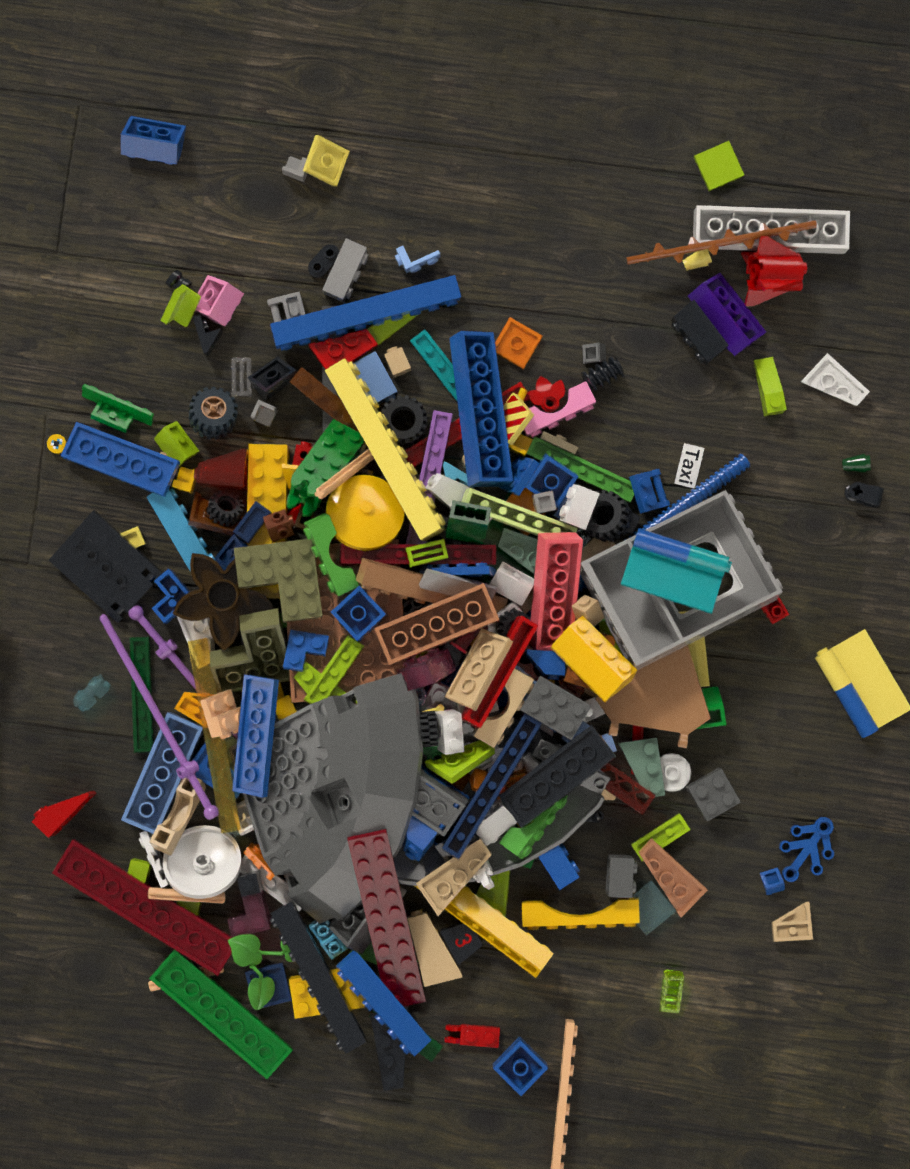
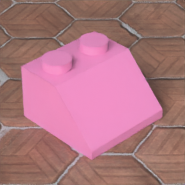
(218, 300)

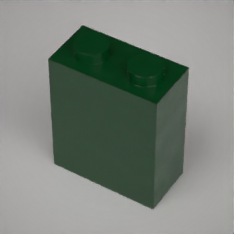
(468, 522)

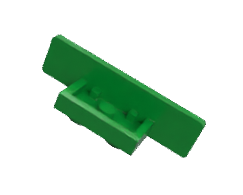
(115, 411)

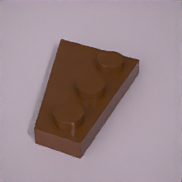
(200, 518)

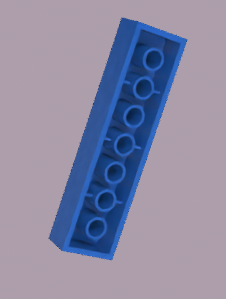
(481, 409)

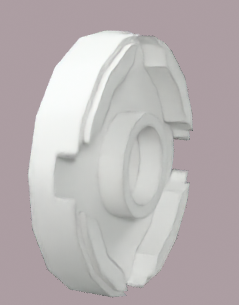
(675, 772)

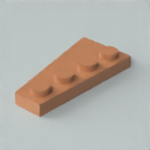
(677, 883)

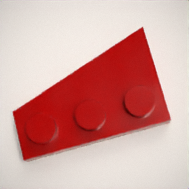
(349, 346)

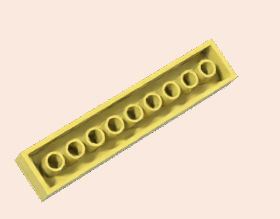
(385, 450)

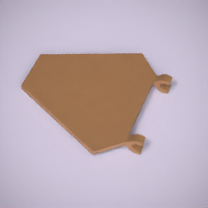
(661, 697)

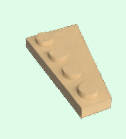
(448, 879)

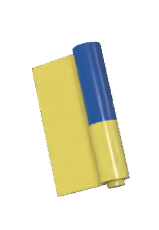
(862, 683)

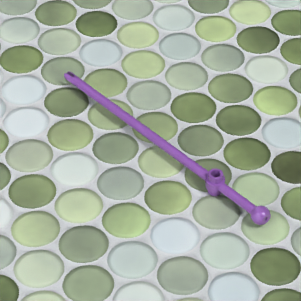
(166, 649)
(187, 769)

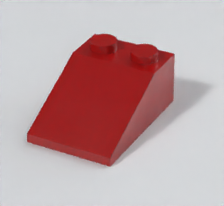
(55, 817)

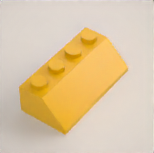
(594, 659)

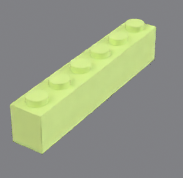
(516, 515)

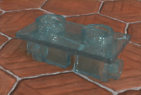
(85, 697)

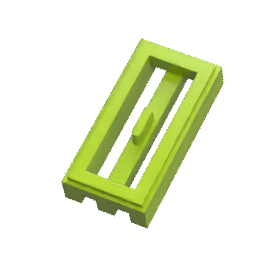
(410, 557)

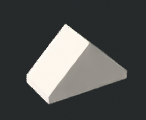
(244, 817)

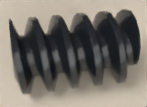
(604, 373)

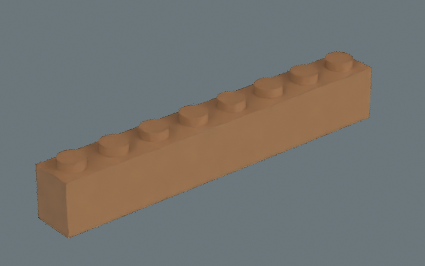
(404, 583)

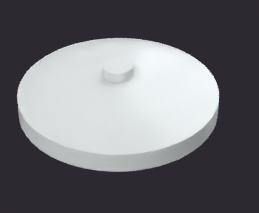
(203, 862)

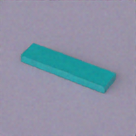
(436, 360)

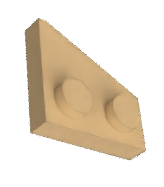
(793, 925)

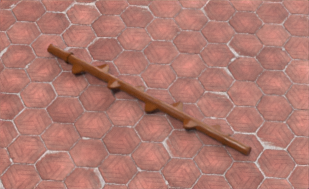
(713, 246)

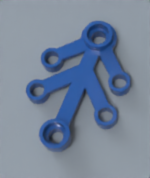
(809, 847)

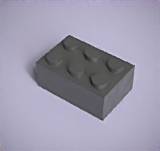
(555, 708)

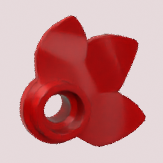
(546, 391)

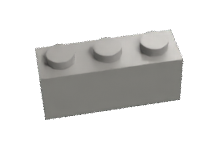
(345, 270)

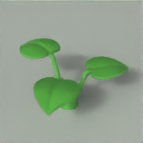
(246, 952)

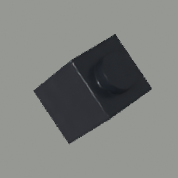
(250, 883)

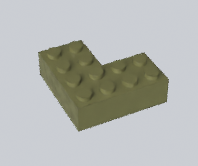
(288, 565)
(259, 656)

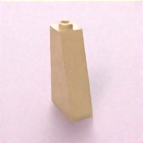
(433, 955)

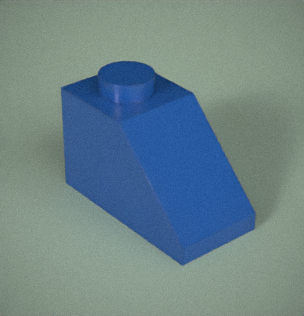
(547, 663)

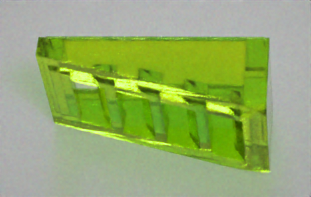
(667, 980)

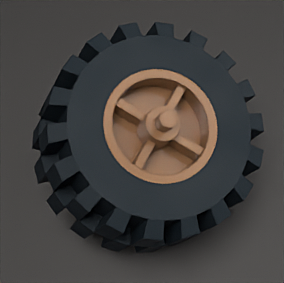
(213, 413)

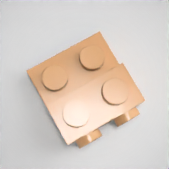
(221, 714)

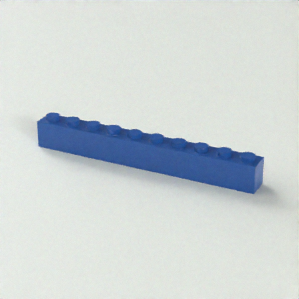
(365, 312)

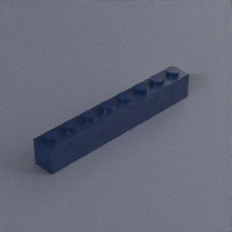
(491, 786)

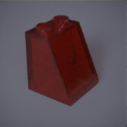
(225, 471)

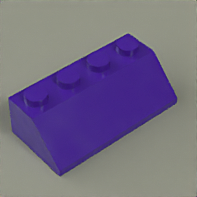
(727, 313)

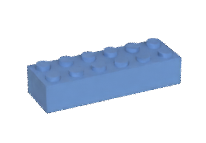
(159, 780)

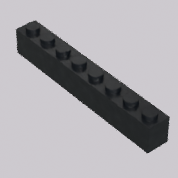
(319, 977)

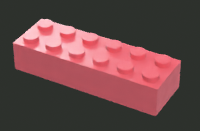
(555, 586)

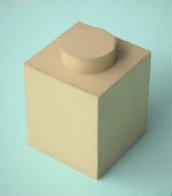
(397, 361)
(589, 609)

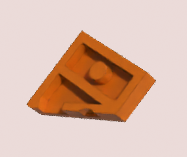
(254, 854)

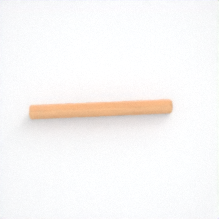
(344, 474)

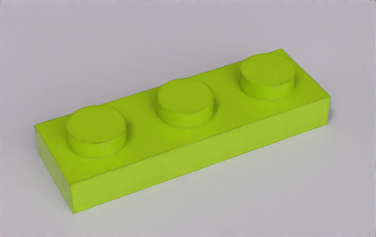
(663, 834)

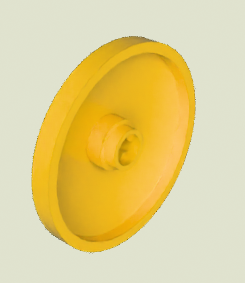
(365, 513)

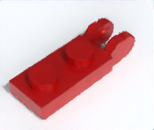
(474, 1035)

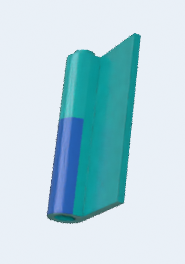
(675, 570)

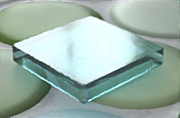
(652, 907)

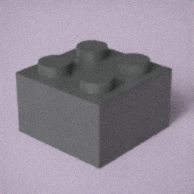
(713, 794)
(620, 876)

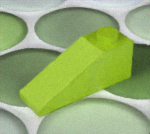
(769, 387)

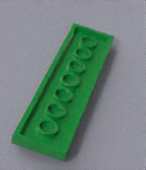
(221, 1013)

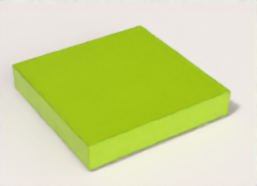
(719, 166)

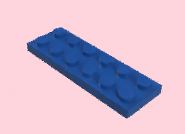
(120, 459)
(255, 735)

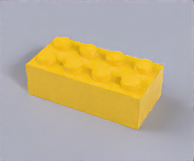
(306, 1006)

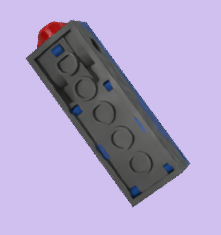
(438, 802)

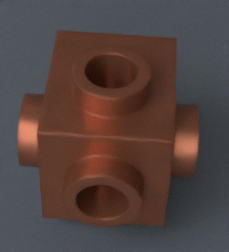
(279, 525)

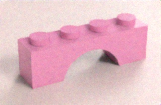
(579, 399)

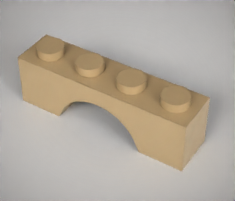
(493, 727)
(170, 831)

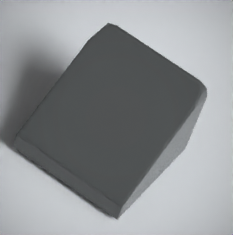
(594, 353)

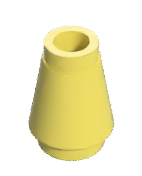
(697, 260)

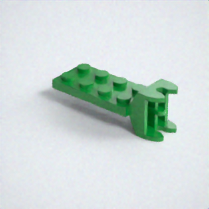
(327, 457)

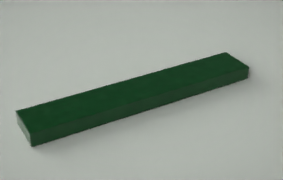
(141, 714)

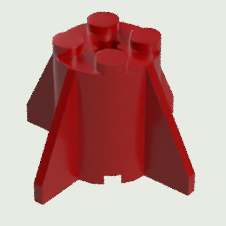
(772, 271)

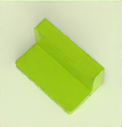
(181, 306)
(176, 442)

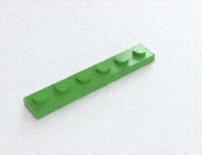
(586, 471)

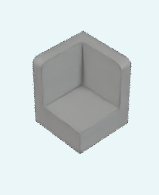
(294, 168)
(264, 413)
(544, 502)

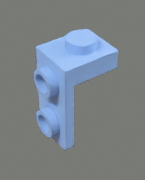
(403, 259)

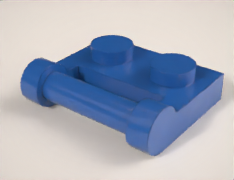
(644, 491)

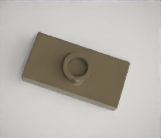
(560, 442)

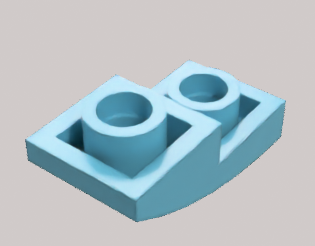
(329, 941)

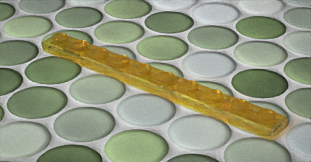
(215, 746)

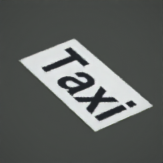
(689, 465)

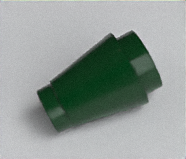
(858, 463)

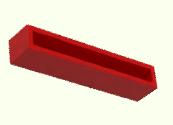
(520, 634)

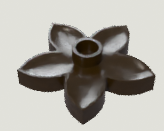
(219, 599)

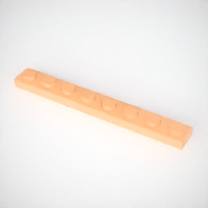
(564, 1091)

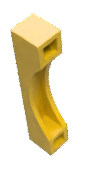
(622, 911)

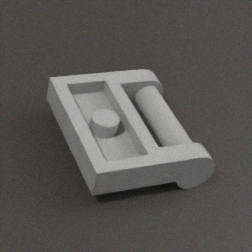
(292, 305)

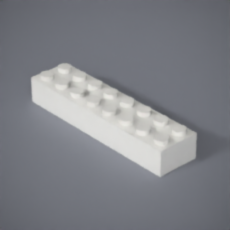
(828, 237)

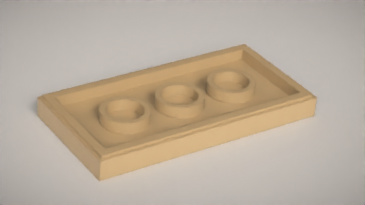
(478, 669)

